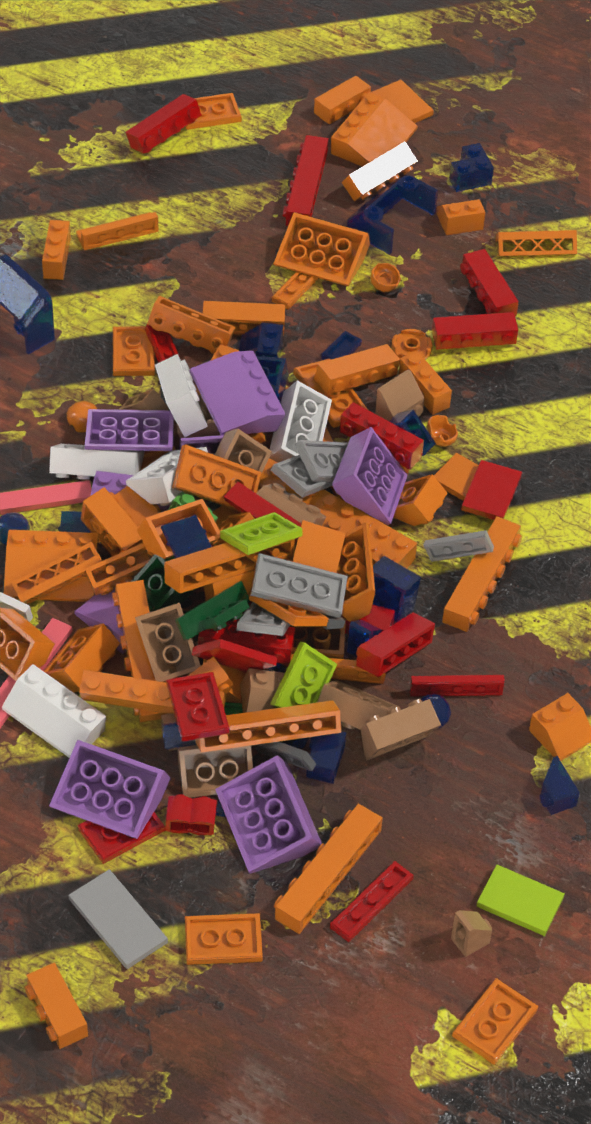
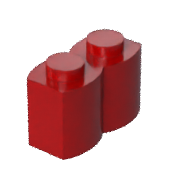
(191, 815)

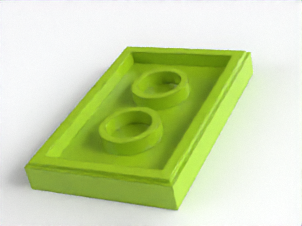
(261, 533)
(304, 678)
(520, 900)

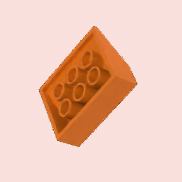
(371, 131)
(322, 249)
(33, 549)

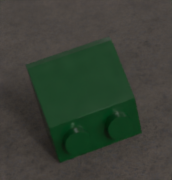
(157, 591)

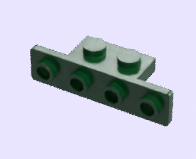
(215, 611)

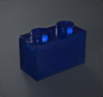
(327, 754)

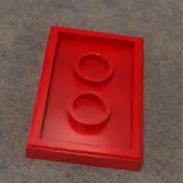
(491, 490)
(234, 655)
(197, 706)
(110, 844)

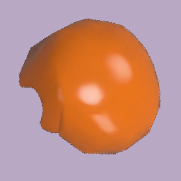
(385, 277)
(78, 415)
(441, 431)

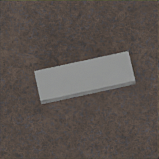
(458, 546)

